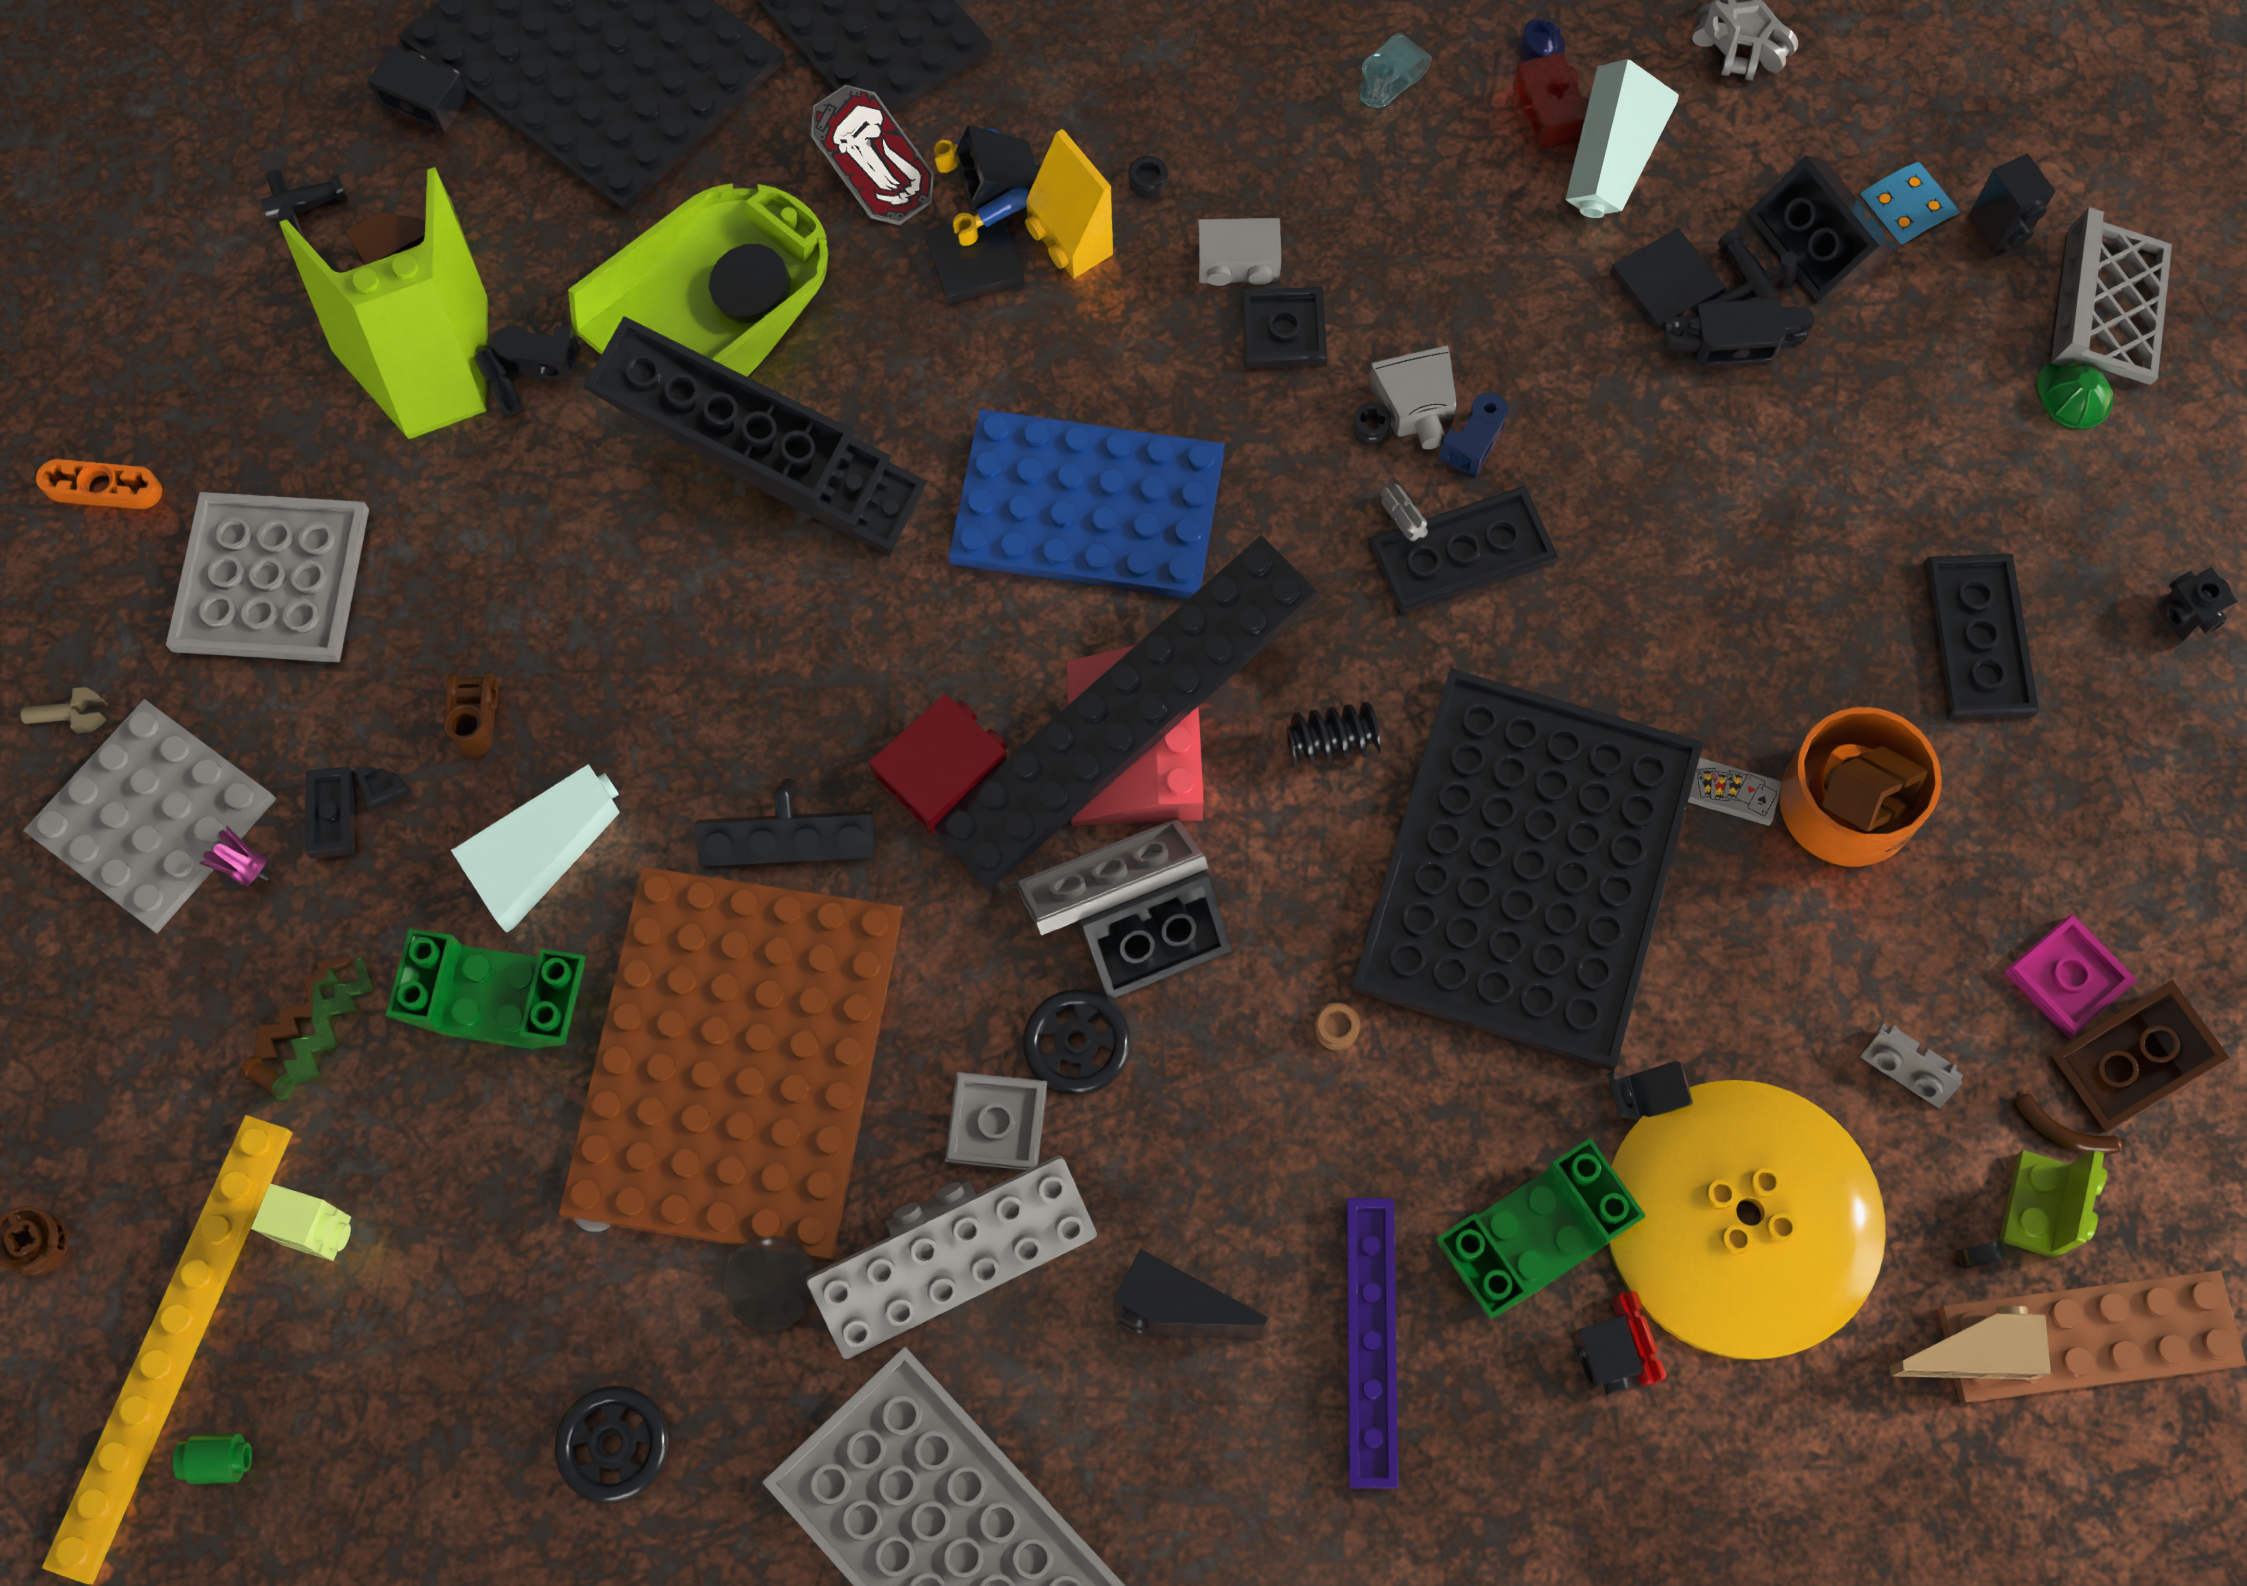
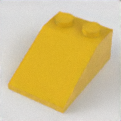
(1071, 208)

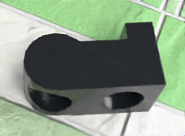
(537, 353)

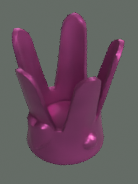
(237, 860)

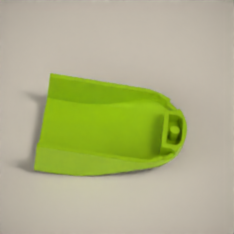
(667, 271)

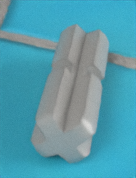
(1404, 512)

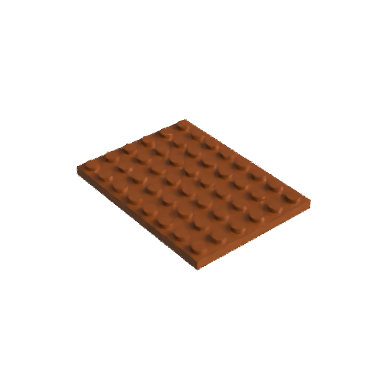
(733, 1062)

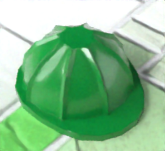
(2075, 395)

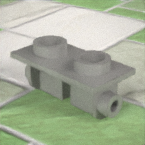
(1925, 1075)

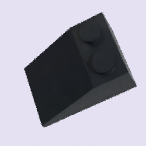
(1174, 1304)

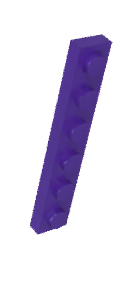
(1371, 1344)

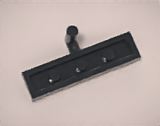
(785, 835)

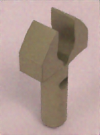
(80, 700)

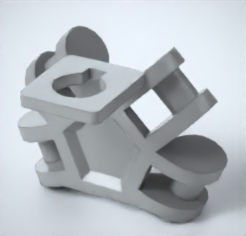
(1747, 24)

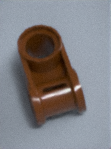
(468, 705)

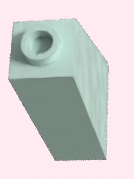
(1617, 136)
(536, 844)

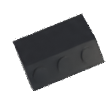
(1824, 226)
(1155, 935)

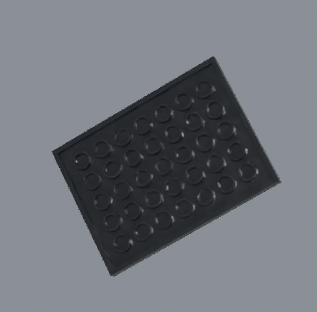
(601, 83)
(1529, 869)

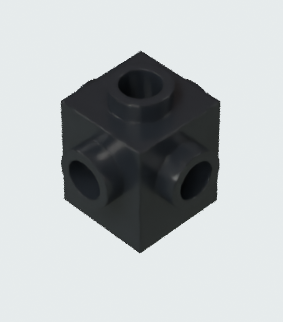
(2197, 603)

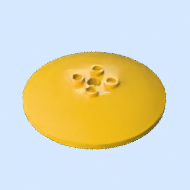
(1737, 1284)

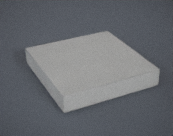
(996, 1122)

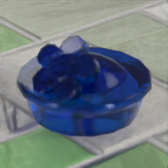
(1542, 39)

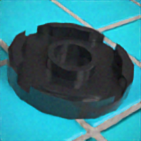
(749, 282)

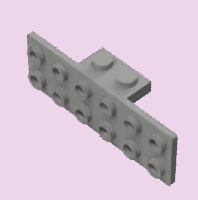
(950, 1254)

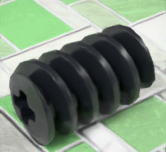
(1333, 733)

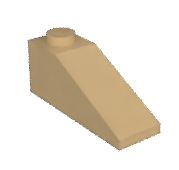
(1996, 1348)

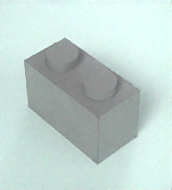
(1239, 251)

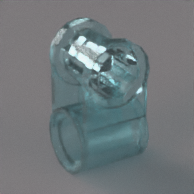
(1392, 70)

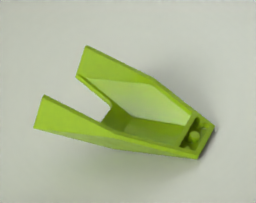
(408, 321)

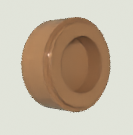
(1337, 1026)

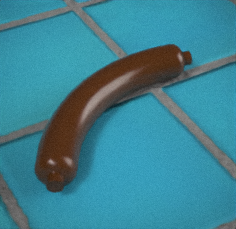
(2061, 1134)

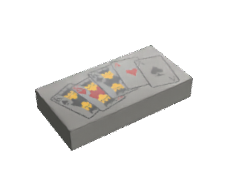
(1735, 791)

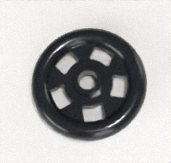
(1091, 1076)
(633, 1477)

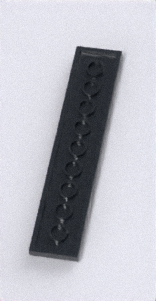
(1126, 712)

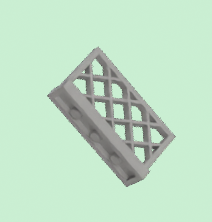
(2082, 283)

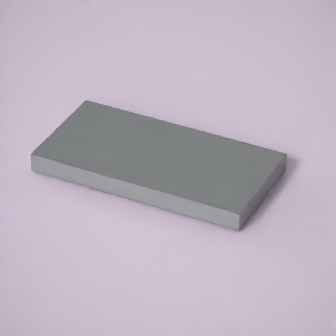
(1110, 876)

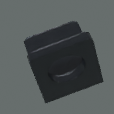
(1650, 1091)

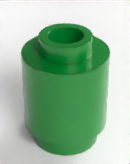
(212, 1458)

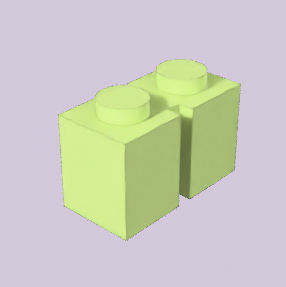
(302, 1222)

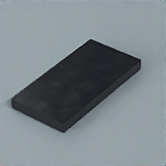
(1464, 551)
(1980, 637)

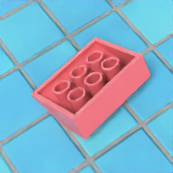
(1161, 782)

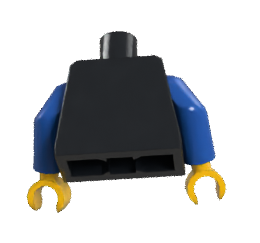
(994, 174)

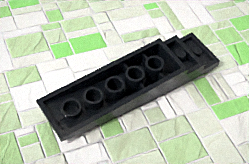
(757, 435)

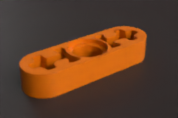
(85, 472)

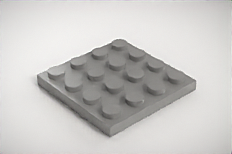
(268, 577)
(148, 814)

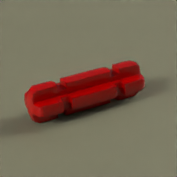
(1629, 1305)

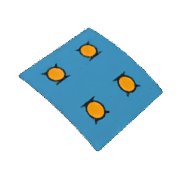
(1909, 202)

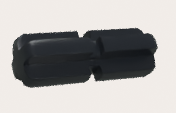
(498, 380)

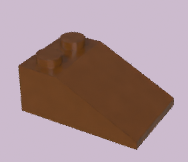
(2141, 1056)

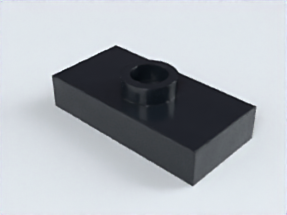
(330, 812)

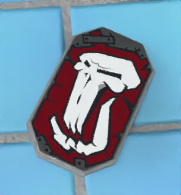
(872, 155)

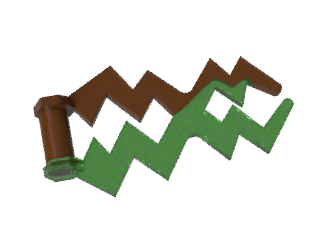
(320, 1013)

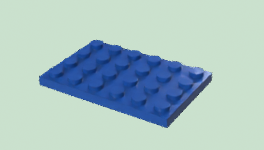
(1087, 504)

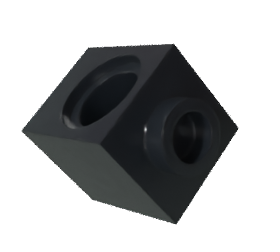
(1608, 1355)

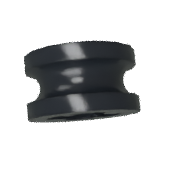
(1382, 419)

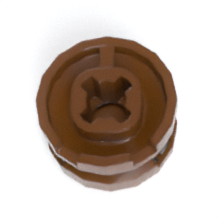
(31, 1241)

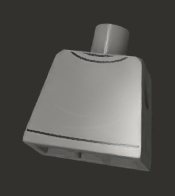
(1417, 393)

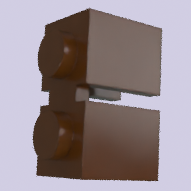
(1873, 788)

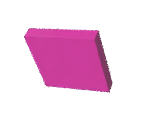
(2070, 976)

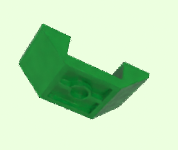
(485, 991)
(1541, 1229)

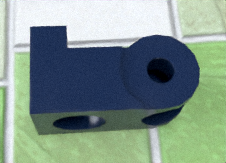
(1471, 447)

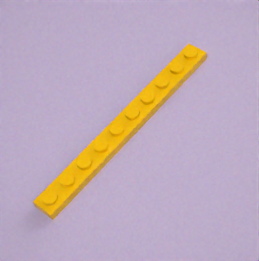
(167, 1352)

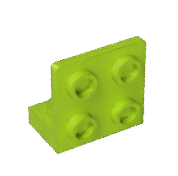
(2052, 1203)

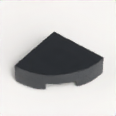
(380, 787)

